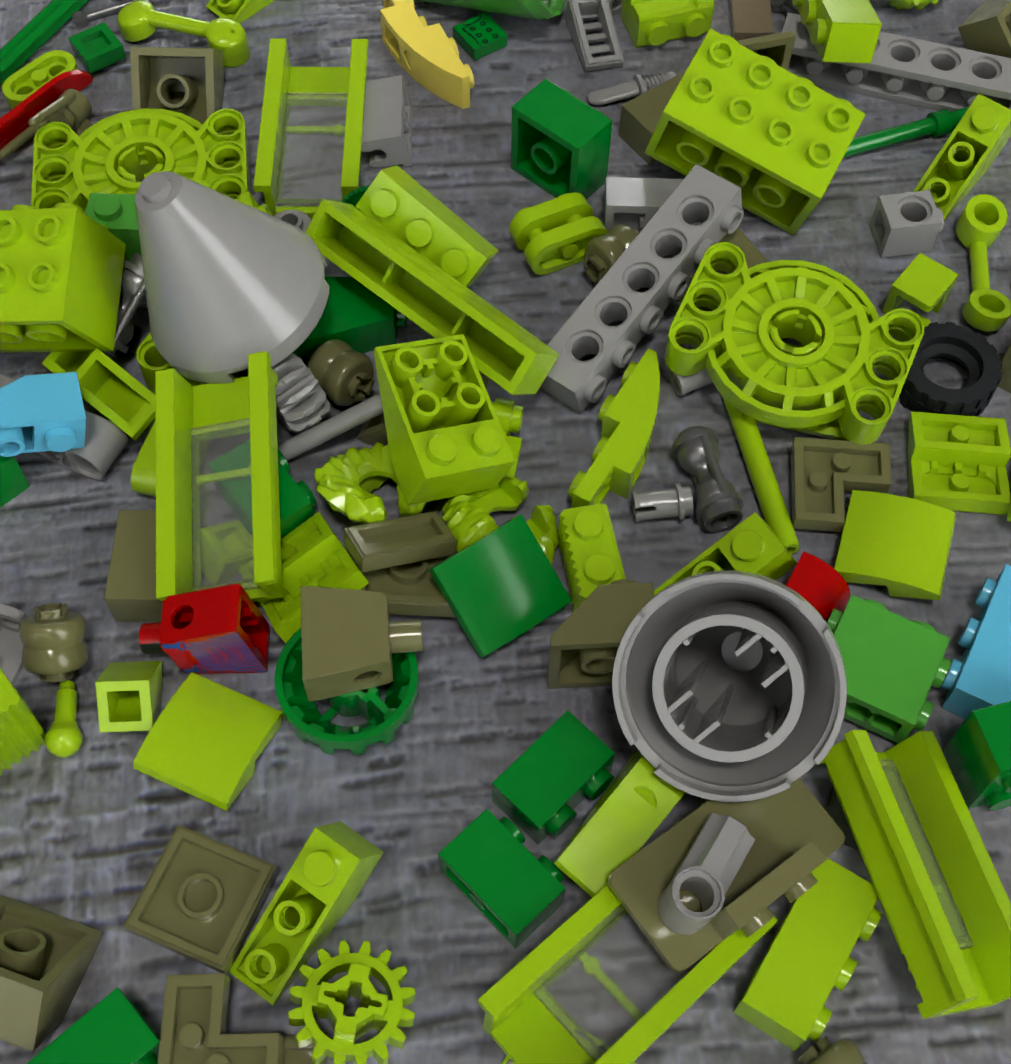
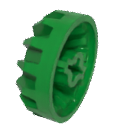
(381, 716)

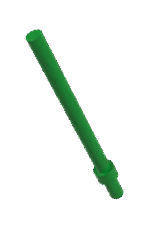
(935, 125)

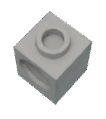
(906, 223)

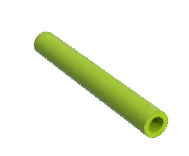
(763, 477)

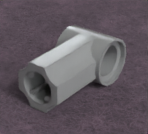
(705, 872)

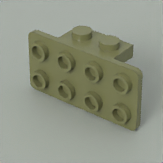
(790, 842)

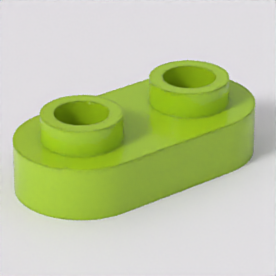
(36, 74)

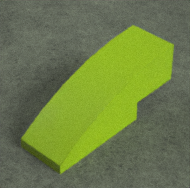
(108, 389)

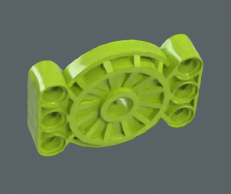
(135, 144)
(802, 302)

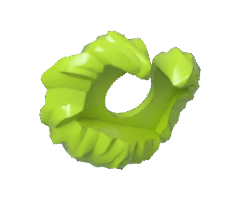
(352, 477)
(470, 520)

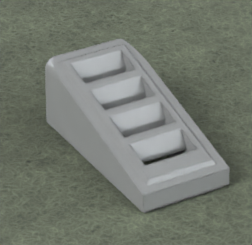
(598, 10)

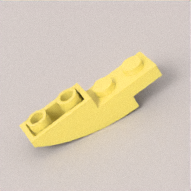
(426, 52)

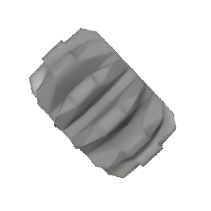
(299, 396)

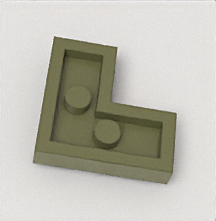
(828, 468)
(196, 1026)

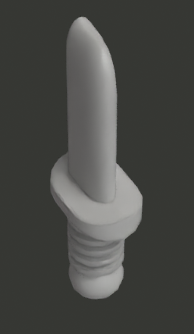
(629, 89)

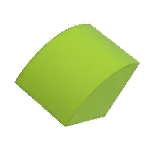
(129, 696)

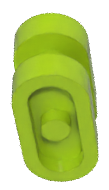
(555, 232)

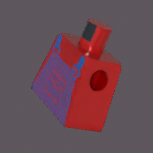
(210, 632)

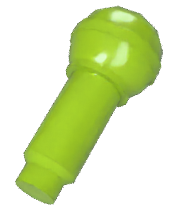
(64, 735)

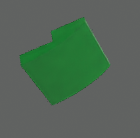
(500, 585)

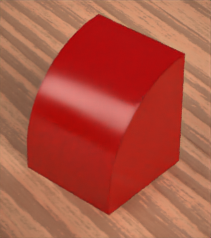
(819, 585)

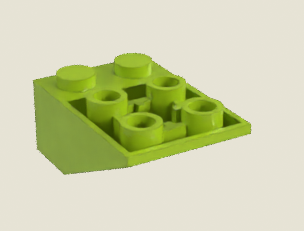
(439, 420)

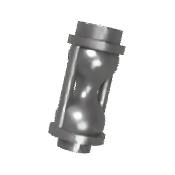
(131, 297)
(714, 497)

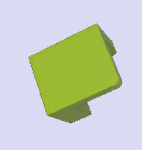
(922, 284)

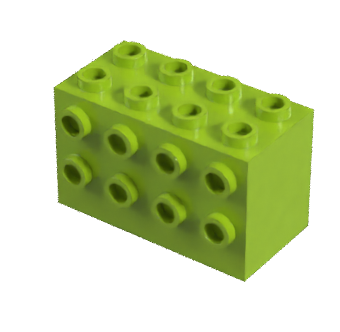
(756, 130)
(58, 280)

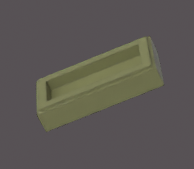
(399, 541)

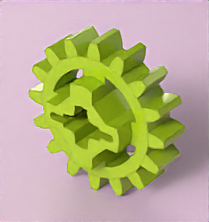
(329, 1001)

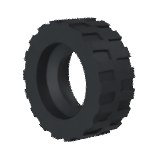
(968, 351)

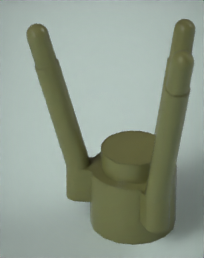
(70, 108)

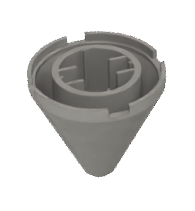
(223, 279)
(730, 685)

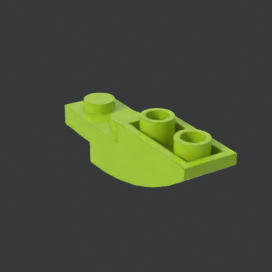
(625, 435)

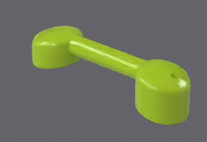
(140, 21)
(978, 230)

